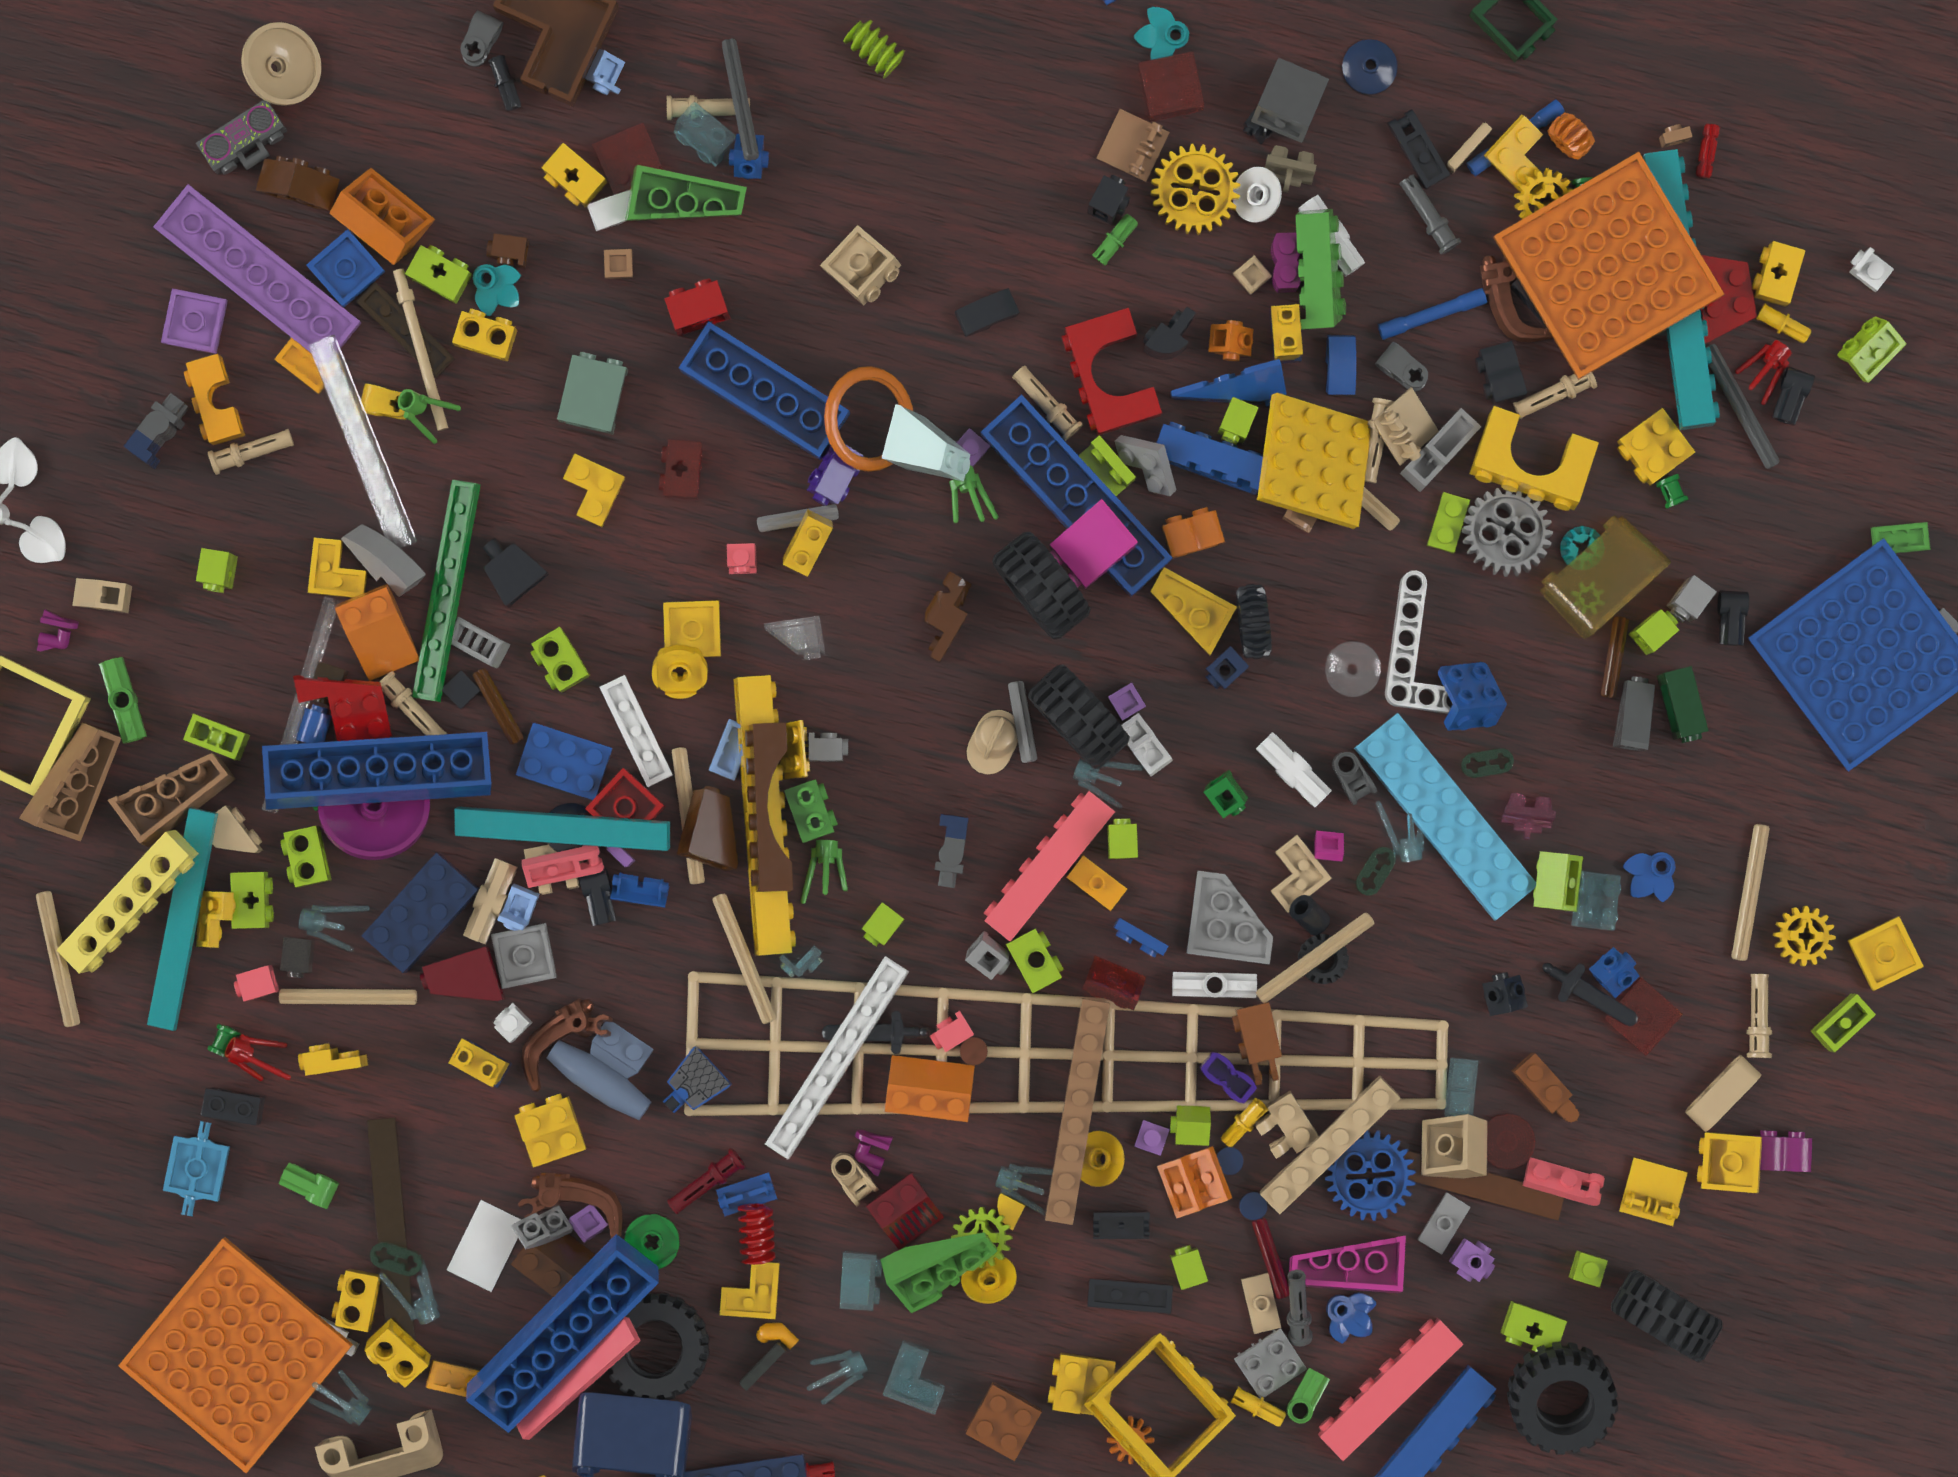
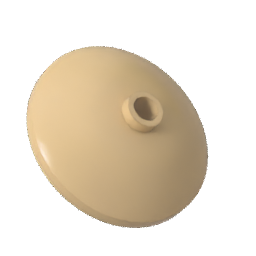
(295, 59)

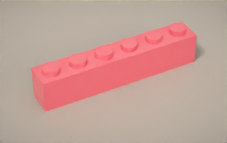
(1049, 866)
(1390, 1388)

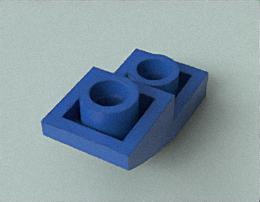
(1341, 364)

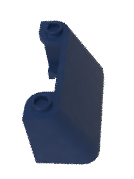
(631, 1435)

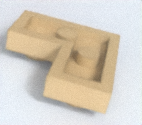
(1306, 873)

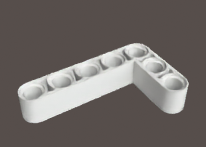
(1410, 652)

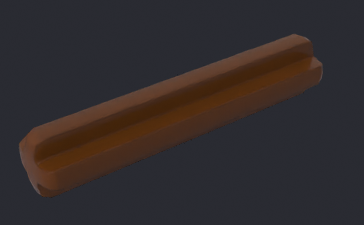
(1614, 657)
(498, 706)

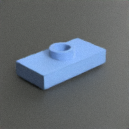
(727, 756)

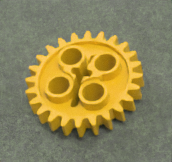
(1199, 163)

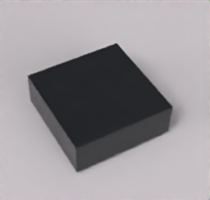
(461, 689)

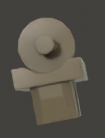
(1291, 171)

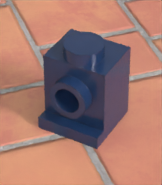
(1233, 661)

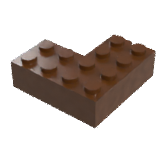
(567, 44)

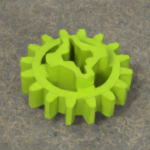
(983, 1224)

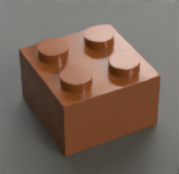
(1003, 1421)

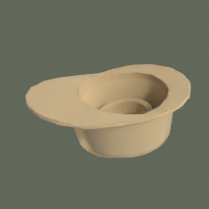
(992, 742)

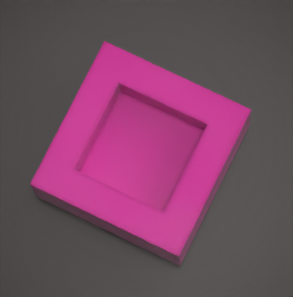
(1329, 846)

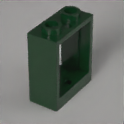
(1527, 48)
(1682, 704)

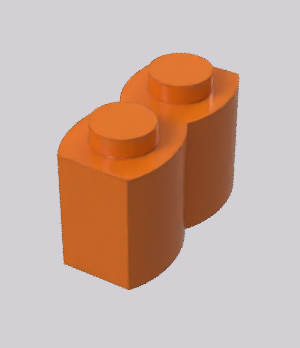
(1193, 533)

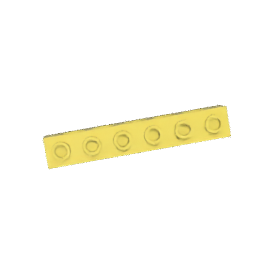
(76, 947)

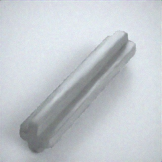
(794, 518)
(1022, 721)

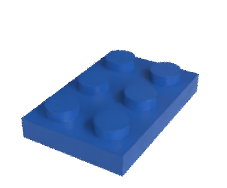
(564, 761)

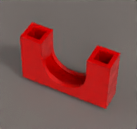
(1107, 411)

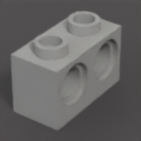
(1690, 599)

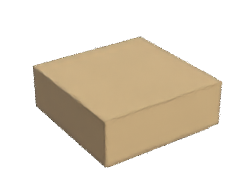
(1252, 275)

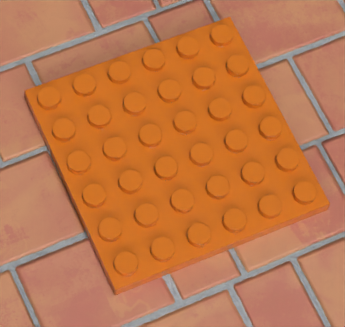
(1608, 265)
(235, 1355)

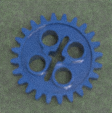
(1373, 1200)

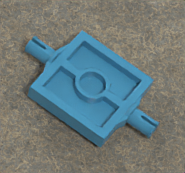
(196, 1168)

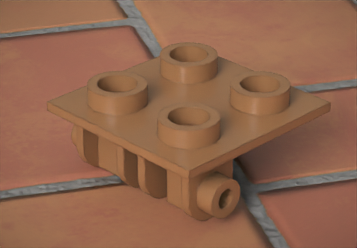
(1133, 145)

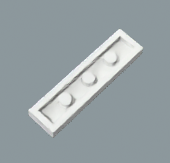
(636, 731)

